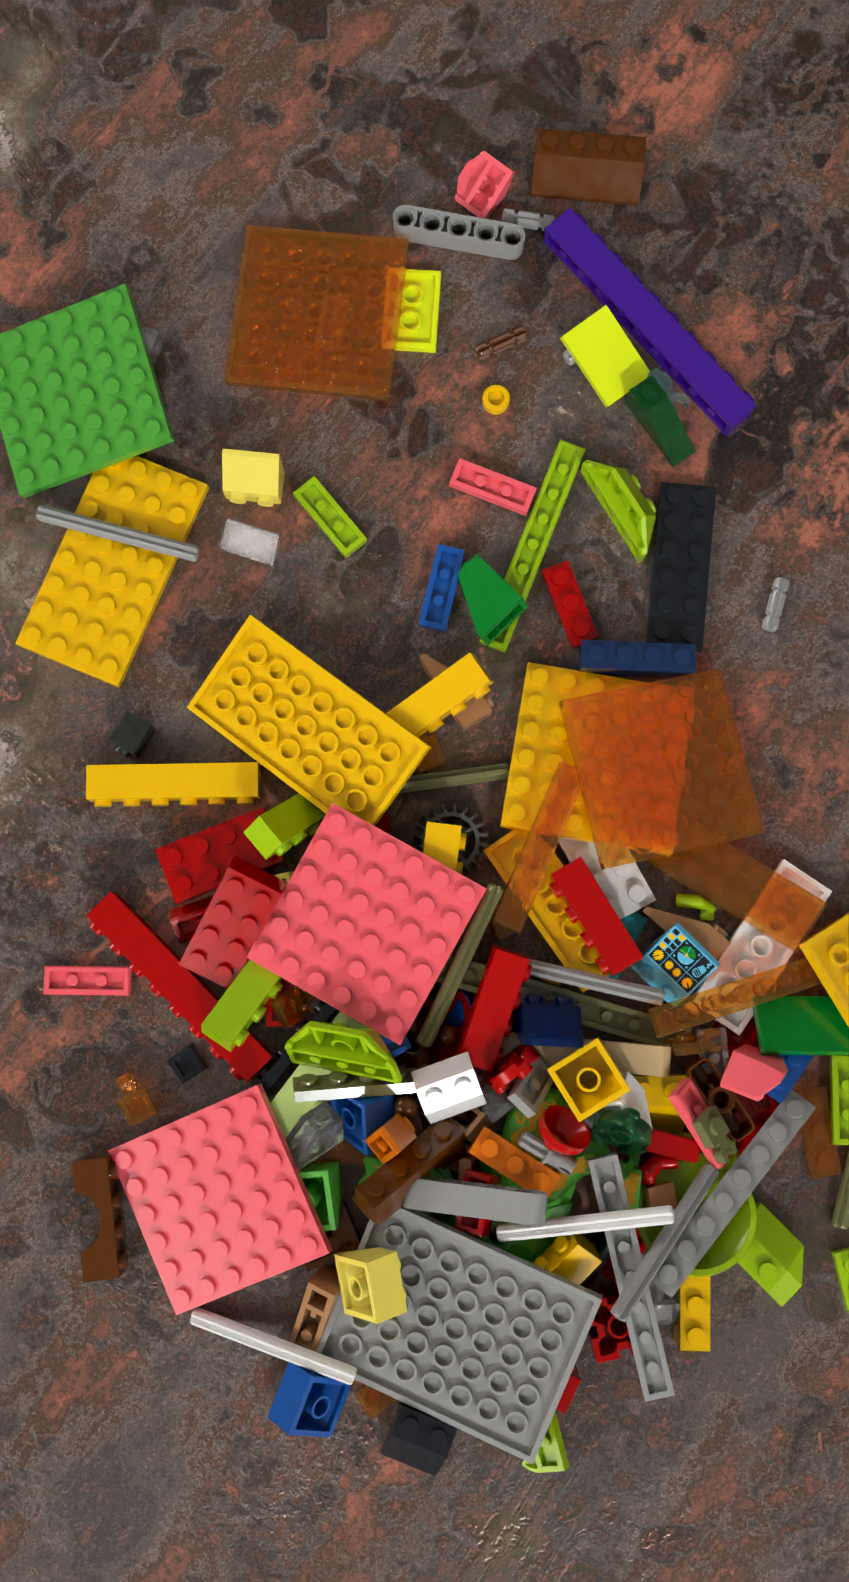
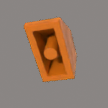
(391, 1138)

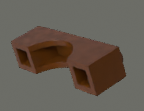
(97, 1180)
(385, 1189)

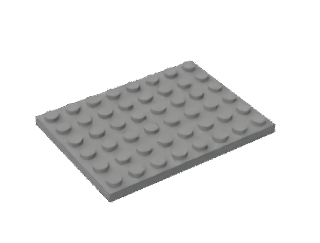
(480, 1336)

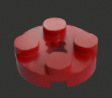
(514, 1064)

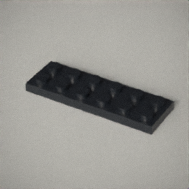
(681, 564)

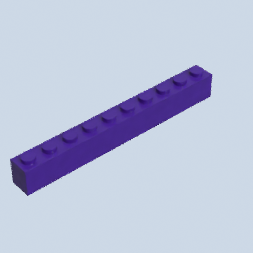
(649, 321)

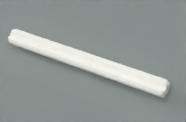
(588, 1223)
(273, 1346)

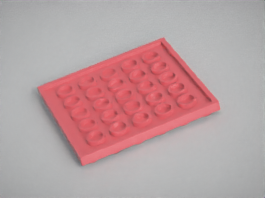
(366, 923)
(220, 1200)

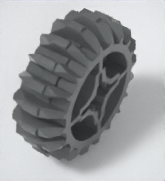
(471, 829)

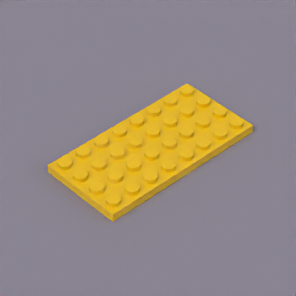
(107, 590)
(307, 725)

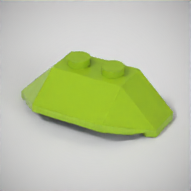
(623, 503)
(343, 1050)
(774, 1257)

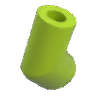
(696, 902)

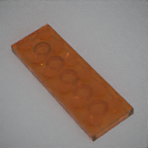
(746, 891)

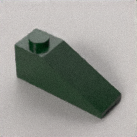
(660, 420)

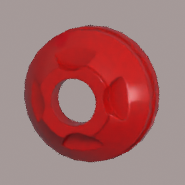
(562, 1123)

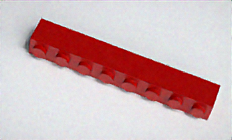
(167, 978)

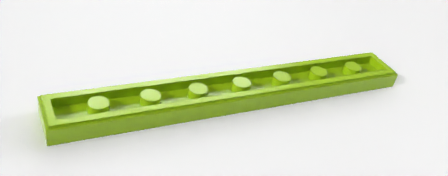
(540, 527)

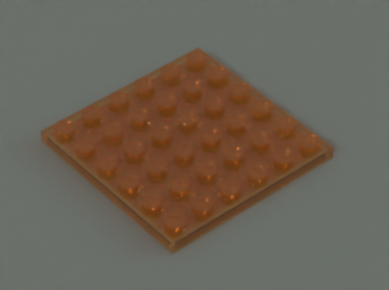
(317, 312)
(660, 768)

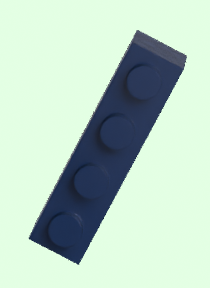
(637, 658)

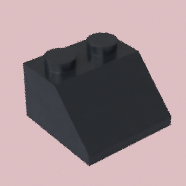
(418, 1439)

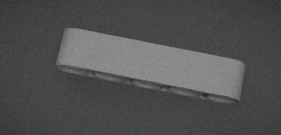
(449, 222)
(477, 1200)

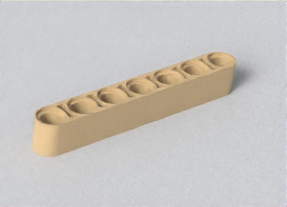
(630, 1057)

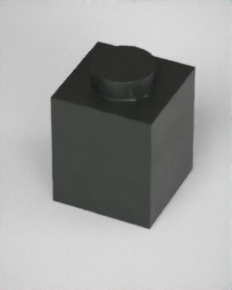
(131, 735)

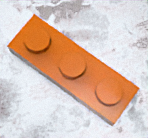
(513, 1162)

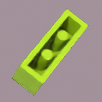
(284, 825)
(241, 1005)

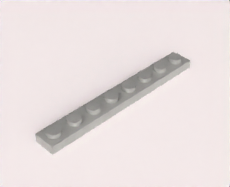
(732, 1191)
(626, 1258)

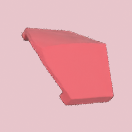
(483, 184)
(753, 1073)

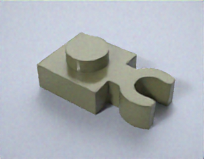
(712, 1132)

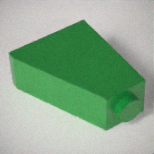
(489, 599)

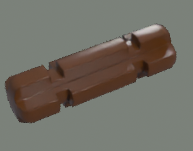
(501, 342)

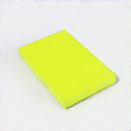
(419, 311)
(605, 356)

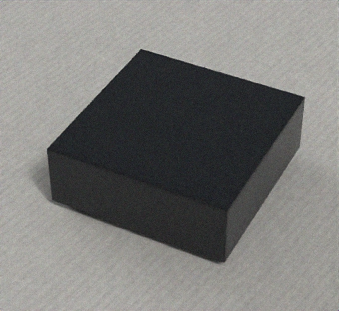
(187, 1063)

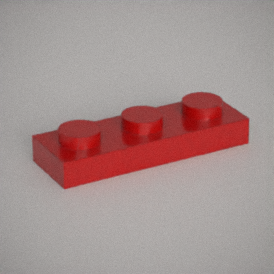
(569, 604)

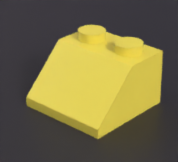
(252, 477)
(371, 1284)

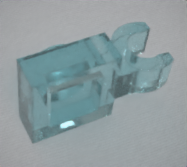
(667, 385)

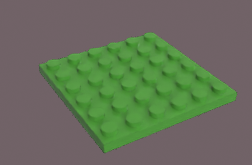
(78, 392)

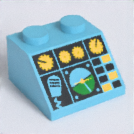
(675, 963)

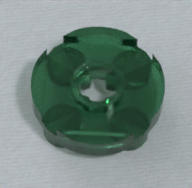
(622, 1130)

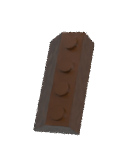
(588, 166)

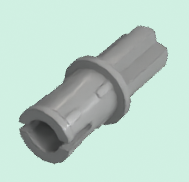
(535, 1145)

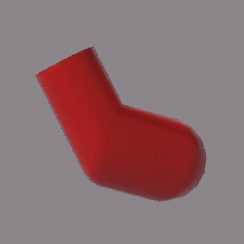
(654, 1165)

